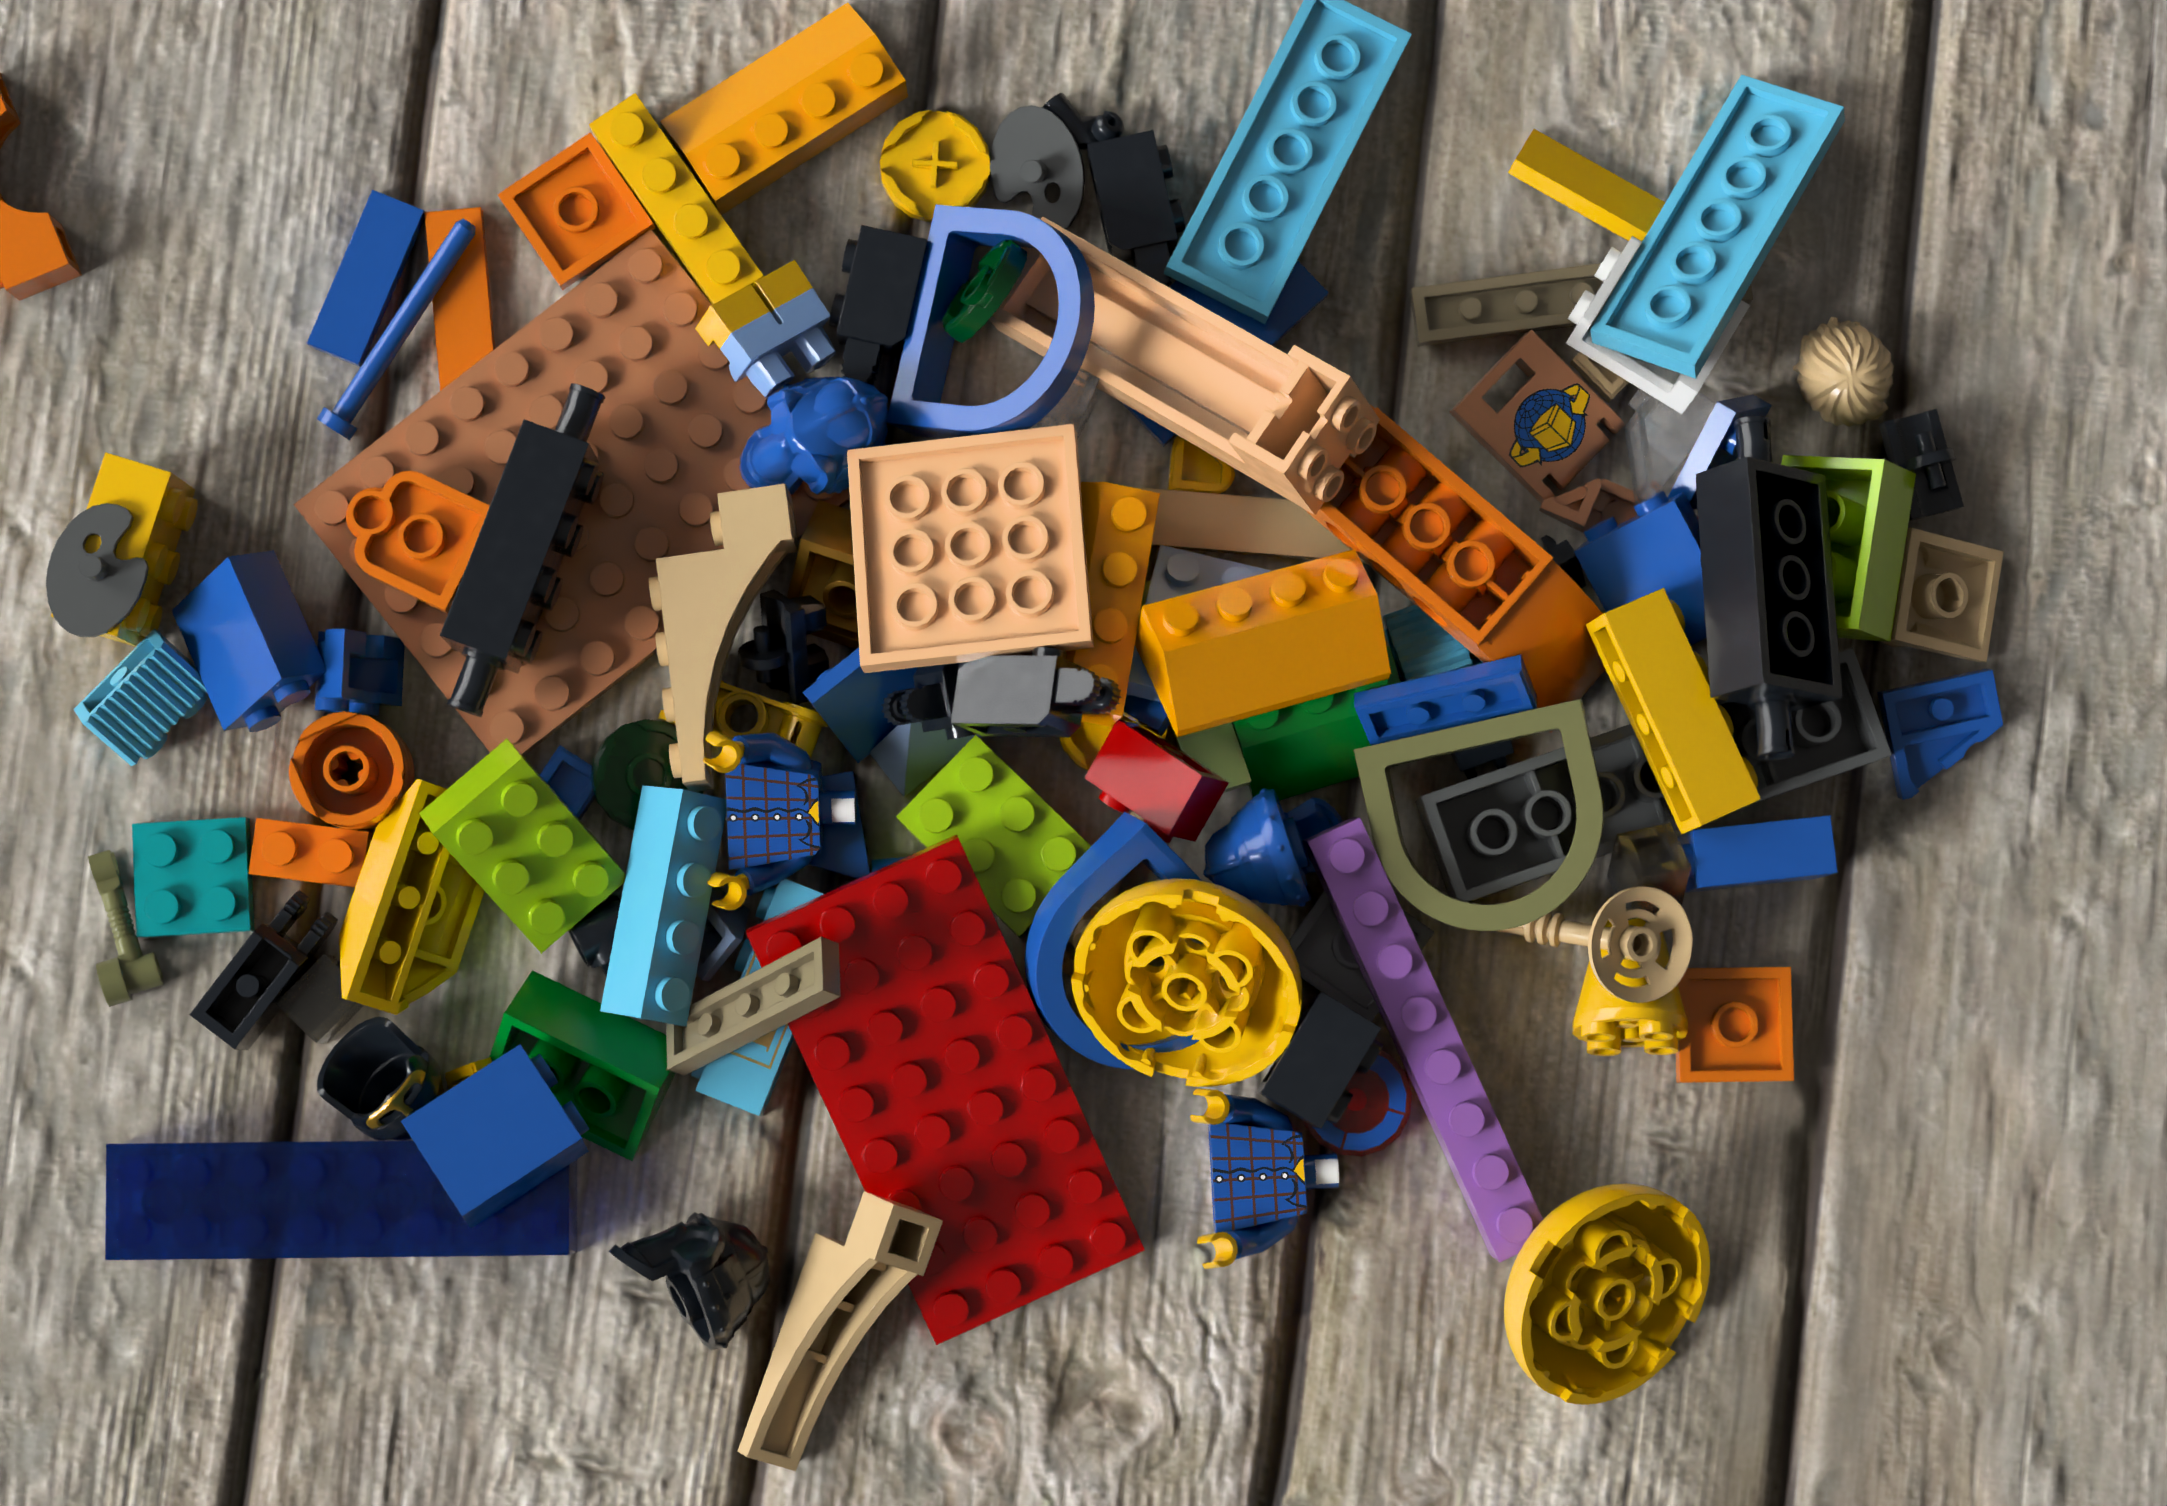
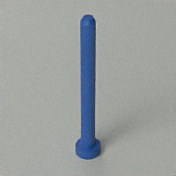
(398, 330)

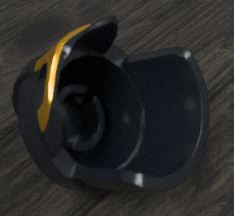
(379, 1078)

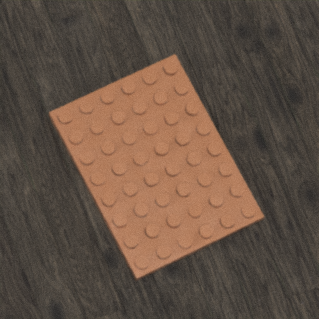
(665, 450)

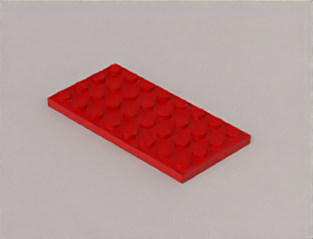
(953, 1089)

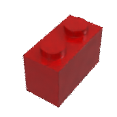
(1155, 781)

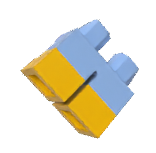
(766, 323)

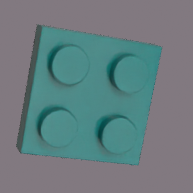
(192, 877)

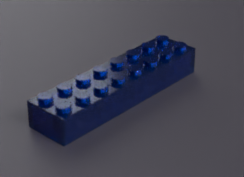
(313, 1204)

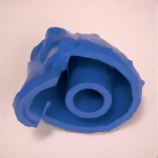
(811, 434)
(1264, 850)

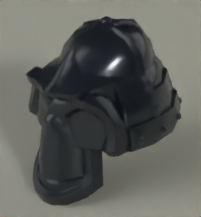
(710, 1270)

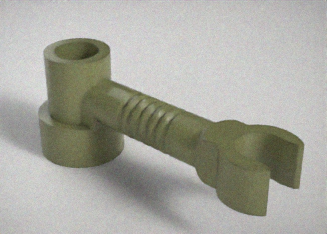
(131, 970)

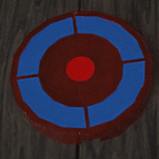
(1374, 1114)

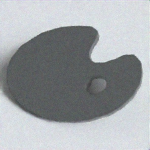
(1032, 153)
(95, 589)

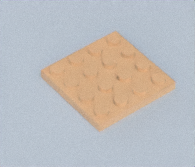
(969, 548)

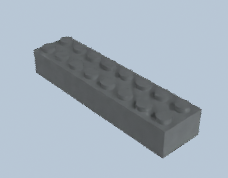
(1524, 816)

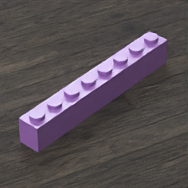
(1425, 1036)

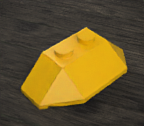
(406, 911)

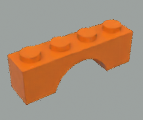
(32, 244)

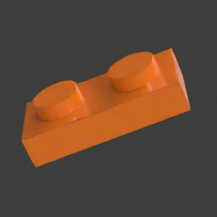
(308, 852)

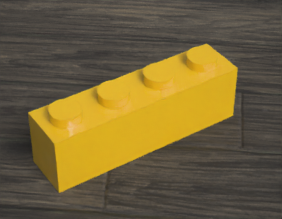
(674, 200)
(1672, 710)

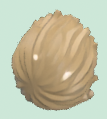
(1844, 372)

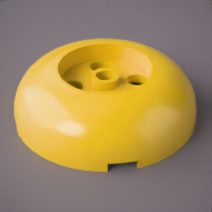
(1129, 1002)
(1605, 1291)

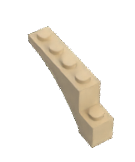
(703, 608)
(829, 1314)

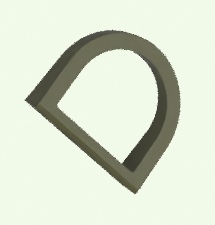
(1374, 772)

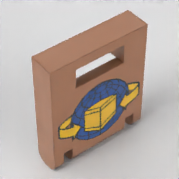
(1545, 425)

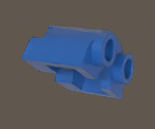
(359, 672)

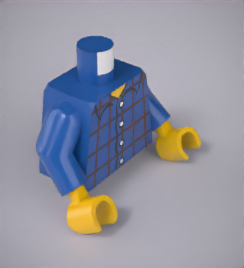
(772, 811)
(1256, 1175)

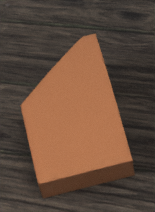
(1591, 504)

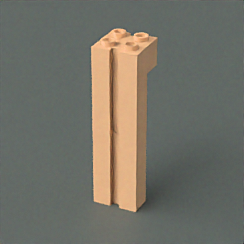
(1203, 377)

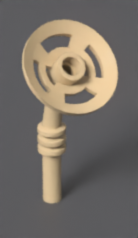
(1624, 942)

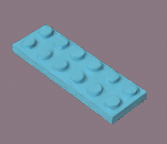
(1287, 155)
(1718, 226)

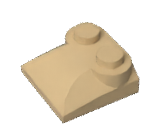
(1946, 596)

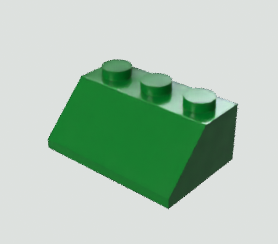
(1305, 742)
(601, 1059)

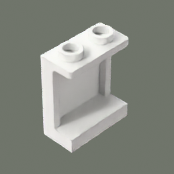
(1661, 383)

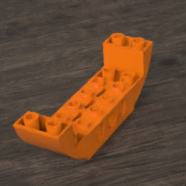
(1464, 563)

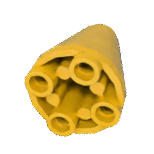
(1616, 1023)

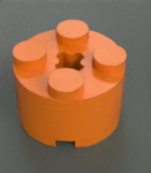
(323, 758)

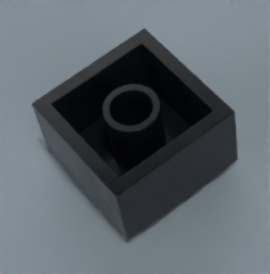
(1320, 1062)

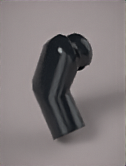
(1086, 128)

